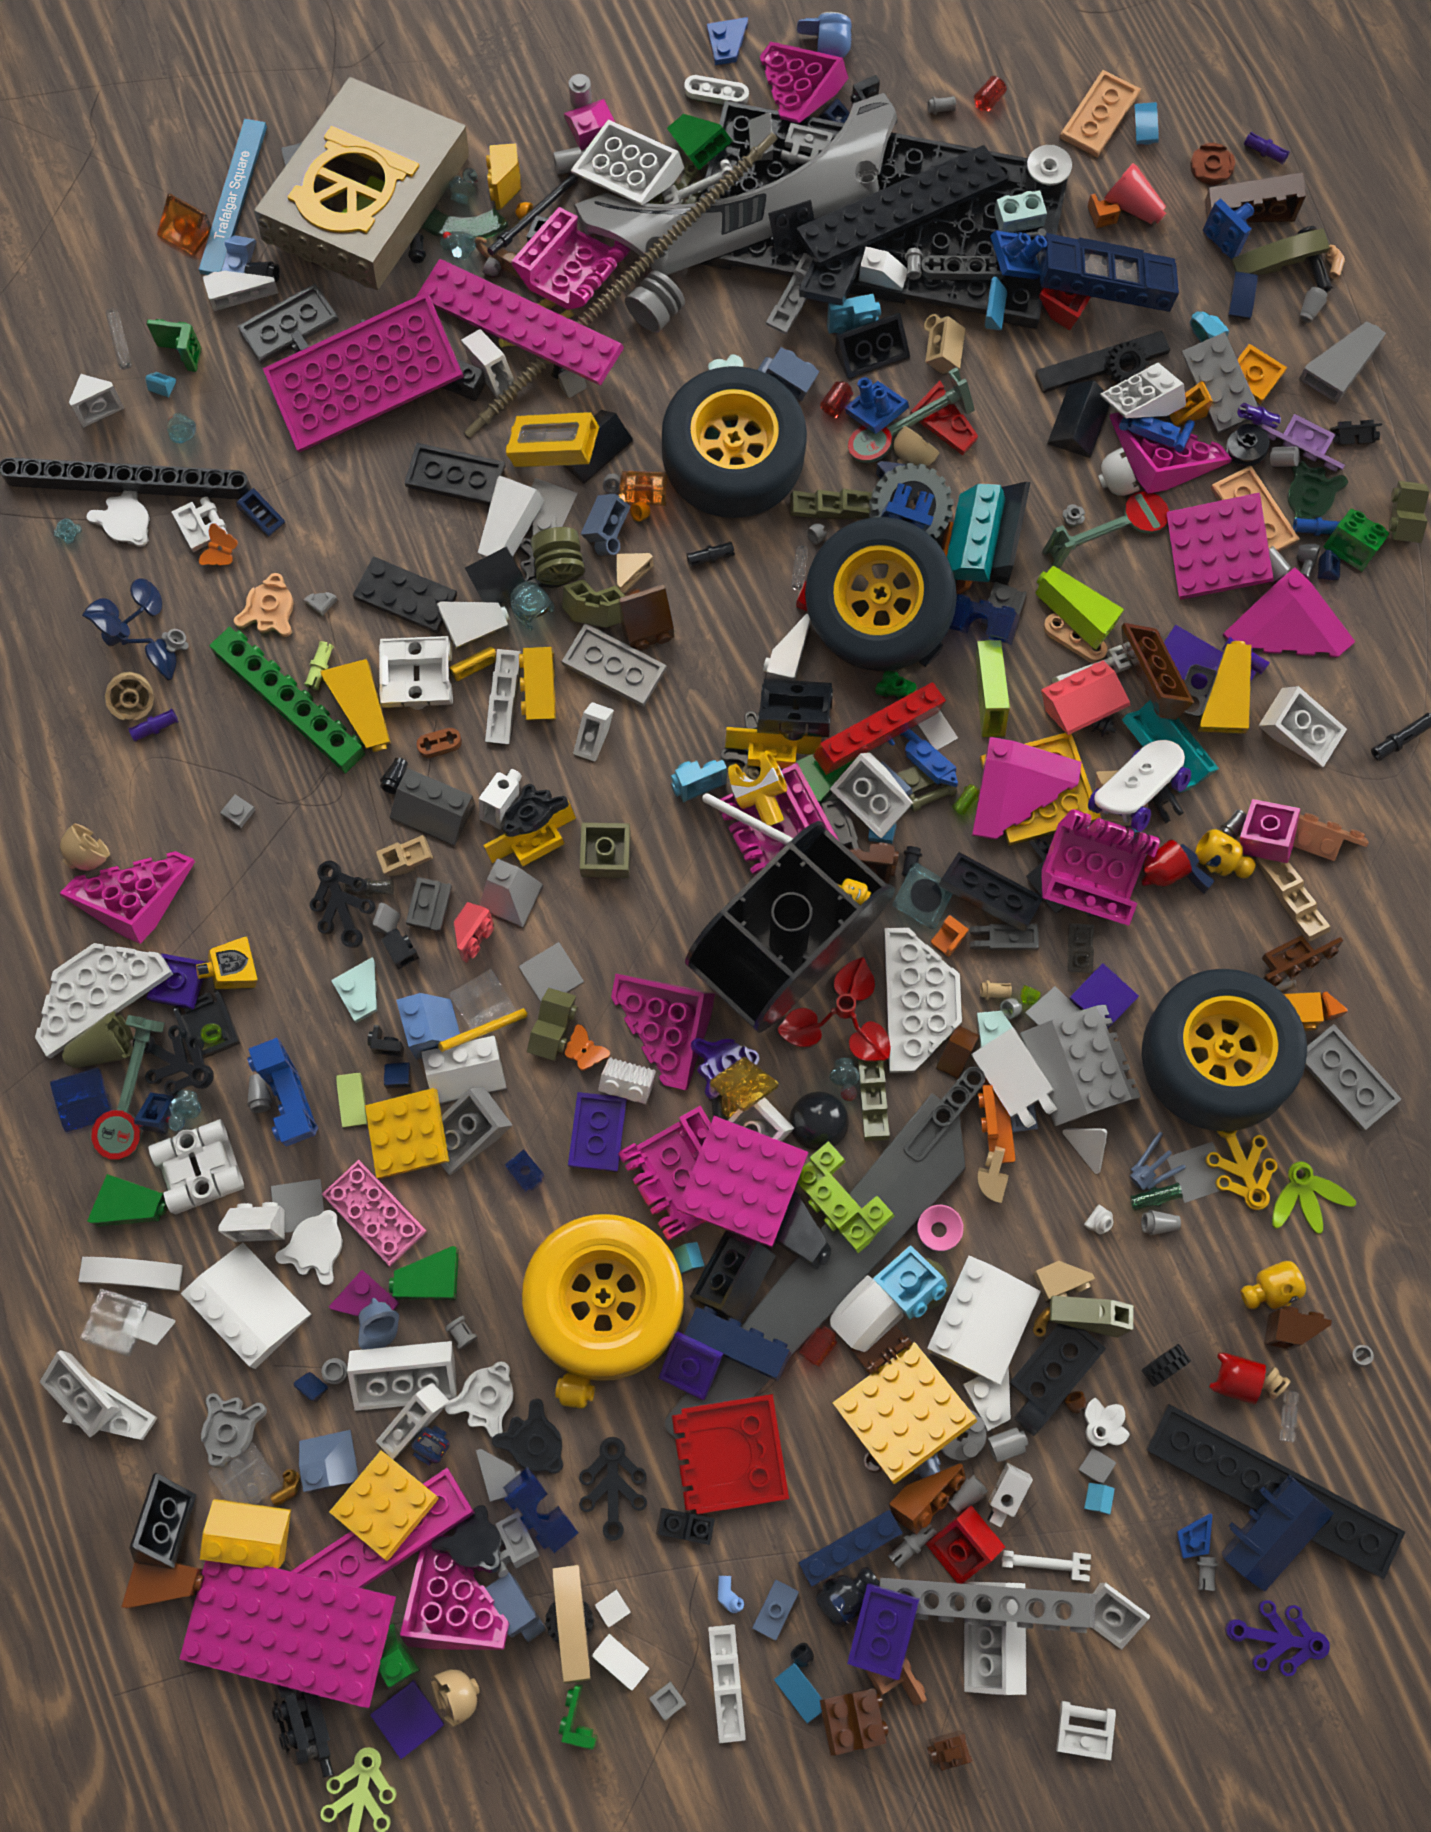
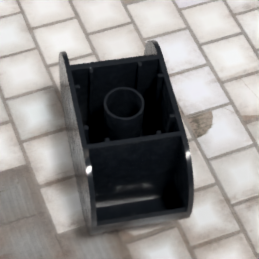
(786, 927)

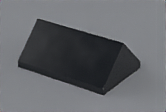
(872, 345)
(1079, 419)
(610, 441)
(162, 1523)

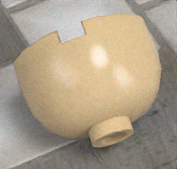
(913, 449)
(129, 696)
(81, 849)
(455, 1695)

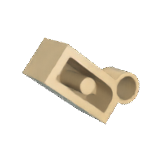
(944, 343)

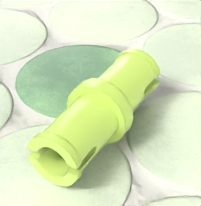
(318, 664)

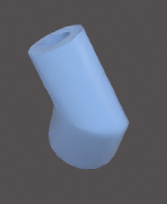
(727, 1597)

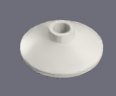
(1049, 157)

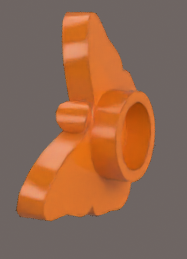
(213, 554)
(579, 1042)

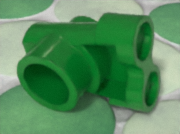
(894, 686)

